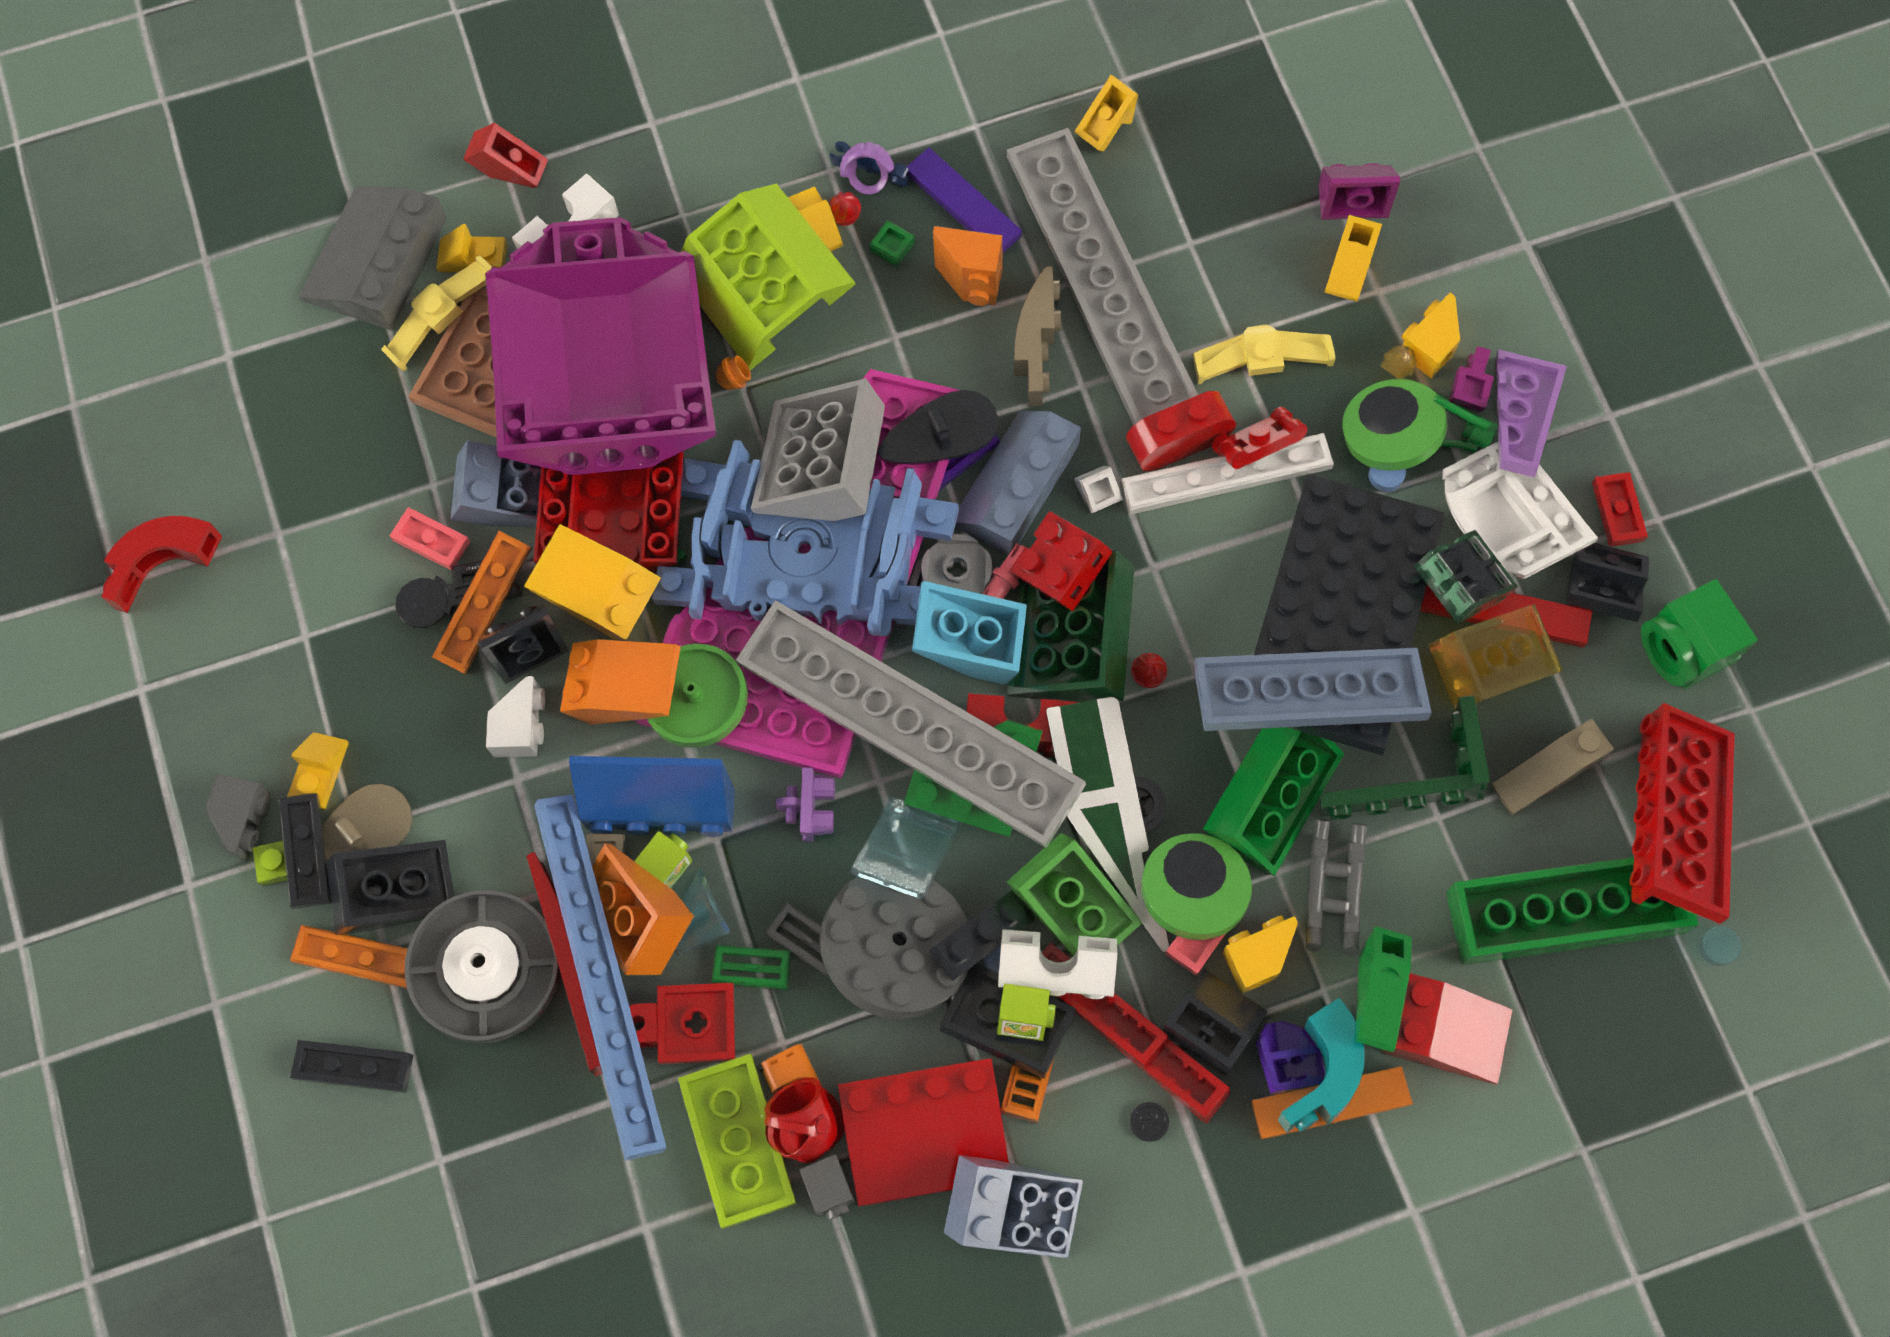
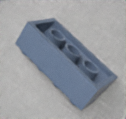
(1018, 478)

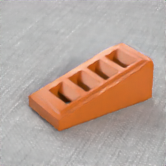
(1022, 1111)

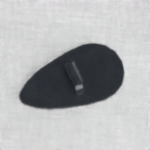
(942, 430)

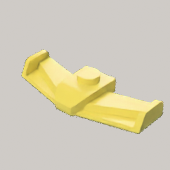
(435, 309)
(1263, 352)

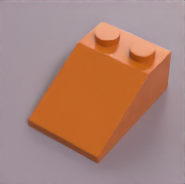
(619, 680)
(640, 912)

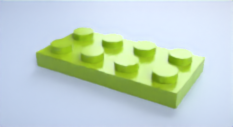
(729, 1131)

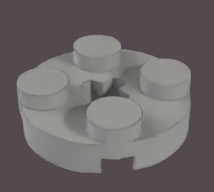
(961, 550)

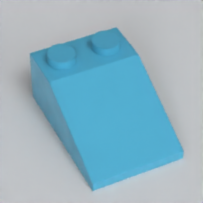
(970, 632)

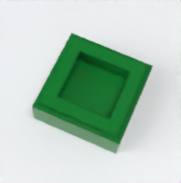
(892, 243)

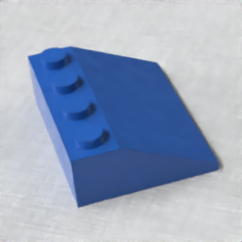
(653, 795)

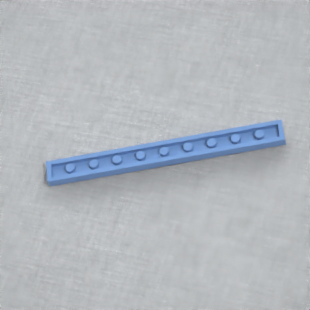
(600, 978)

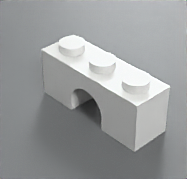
(583, 201)
(1086, 973)

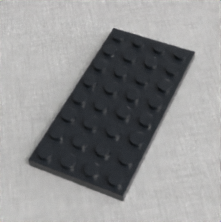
(1349, 583)

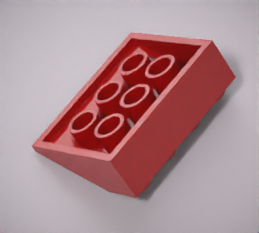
(914, 1126)

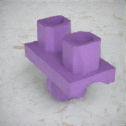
(811, 821)

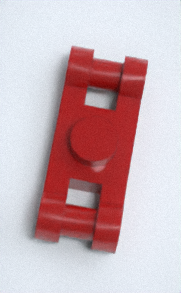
(1260, 439)

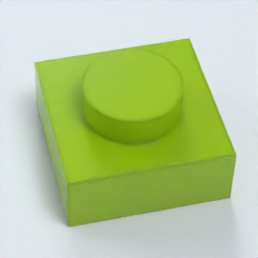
(270, 863)

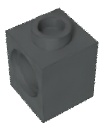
(827, 1187)

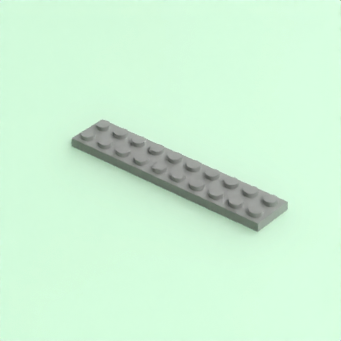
(1101, 275)
(912, 723)

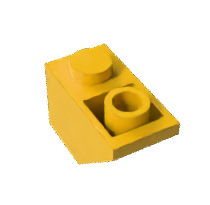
(1353, 258)
(1435, 336)
(1259, 956)

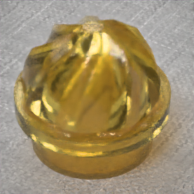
(1399, 361)

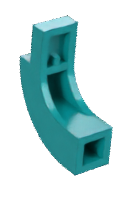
(1335, 1035)

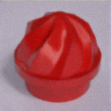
(845, 208)
(1149, 670)

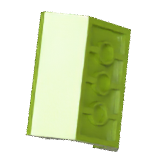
(761, 269)

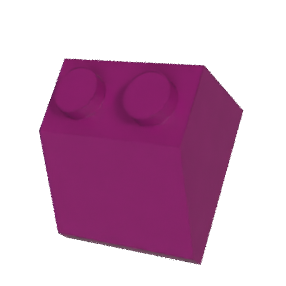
(1357, 191)

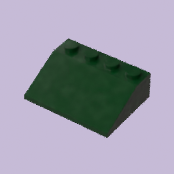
(1077, 651)

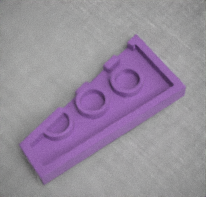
(1525, 408)

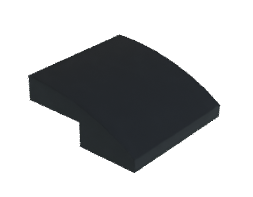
(1608, 581)

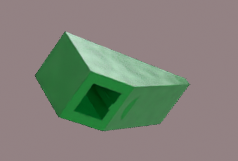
(1382, 987)

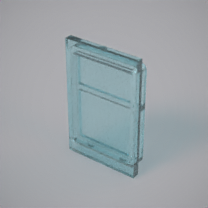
(905, 848)

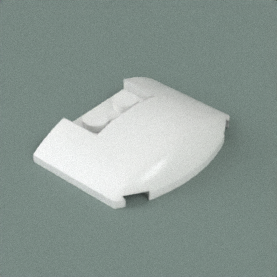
(1516, 515)

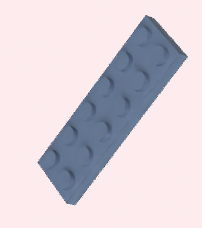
(1311, 689)

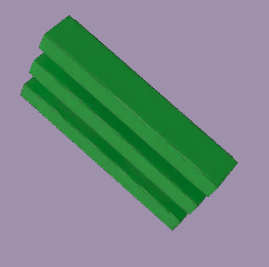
(782, 970)

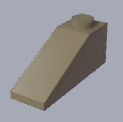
(1553, 767)

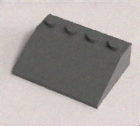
(375, 254)

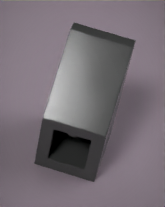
(237, 811)

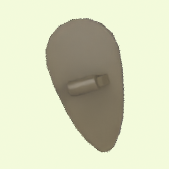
(368, 820)

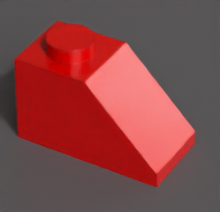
(505, 157)

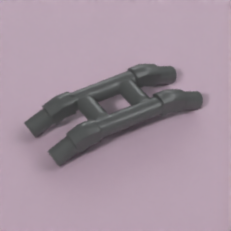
(1352, 871)

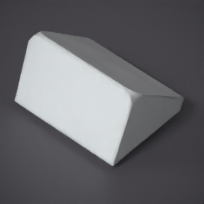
(1098, 488)

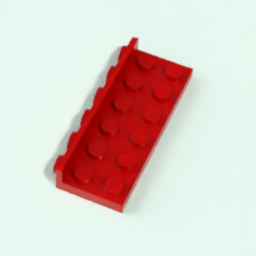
(1684, 813)

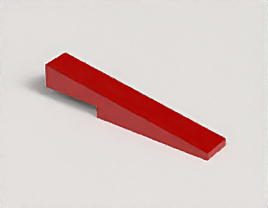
(558, 935)
(1148, 1048)

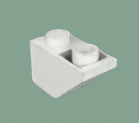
(514, 721)

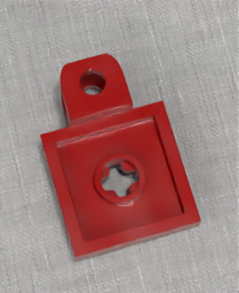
(667, 1023)

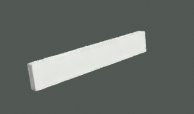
(1217, 477)

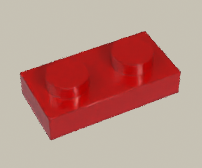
(1619, 509)

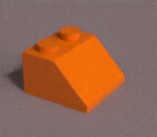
(969, 263)

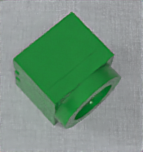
(1696, 636)

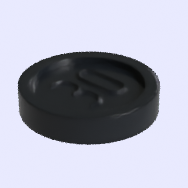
(1149, 1122)

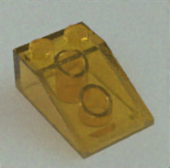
(1495, 656)

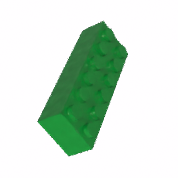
(1557, 912)

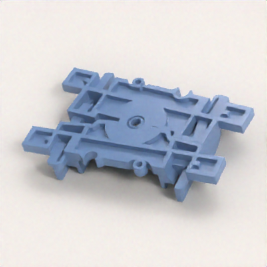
(829, 577)

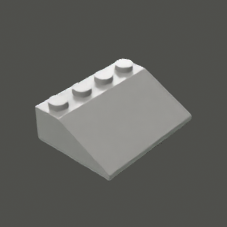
(820, 453)

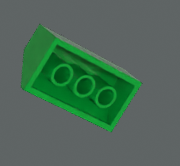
(1273, 795)

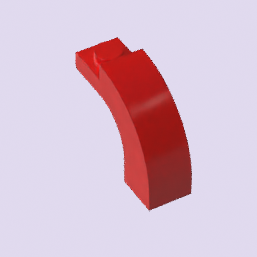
(151, 545)

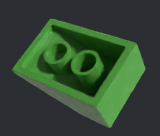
(1072, 896)

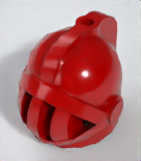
(803, 1120)

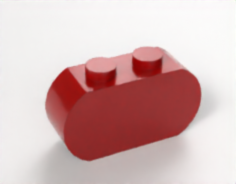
(1180, 430)

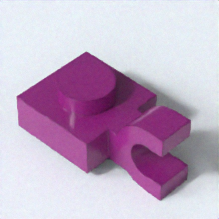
(1471, 384)

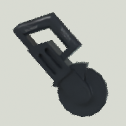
(427, 600)

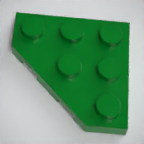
(934, 798)

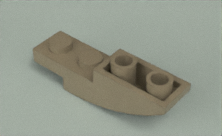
(1034, 333)

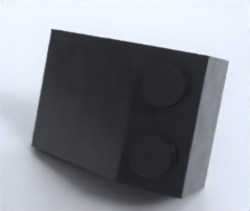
(523, 643)
(387, 885)

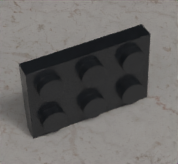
(975, 1019)

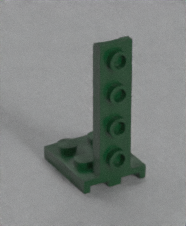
(1414, 795)

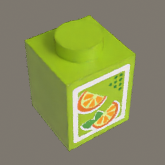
(665, 858)
(1025, 1012)

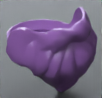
(863, 150)

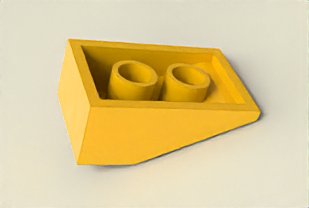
(592, 583)

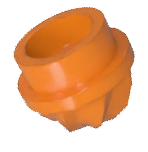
(733, 373)

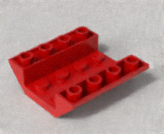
(622, 510)

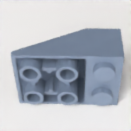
(494, 488)
(1012, 1208)

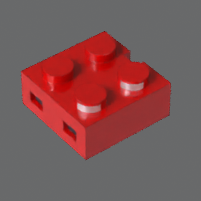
(1061, 561)

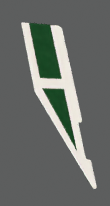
(1107, 814)

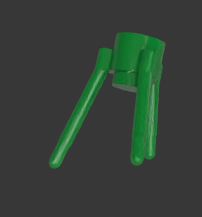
(1476, 430)

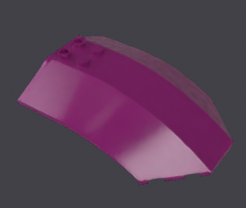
(597, 350)

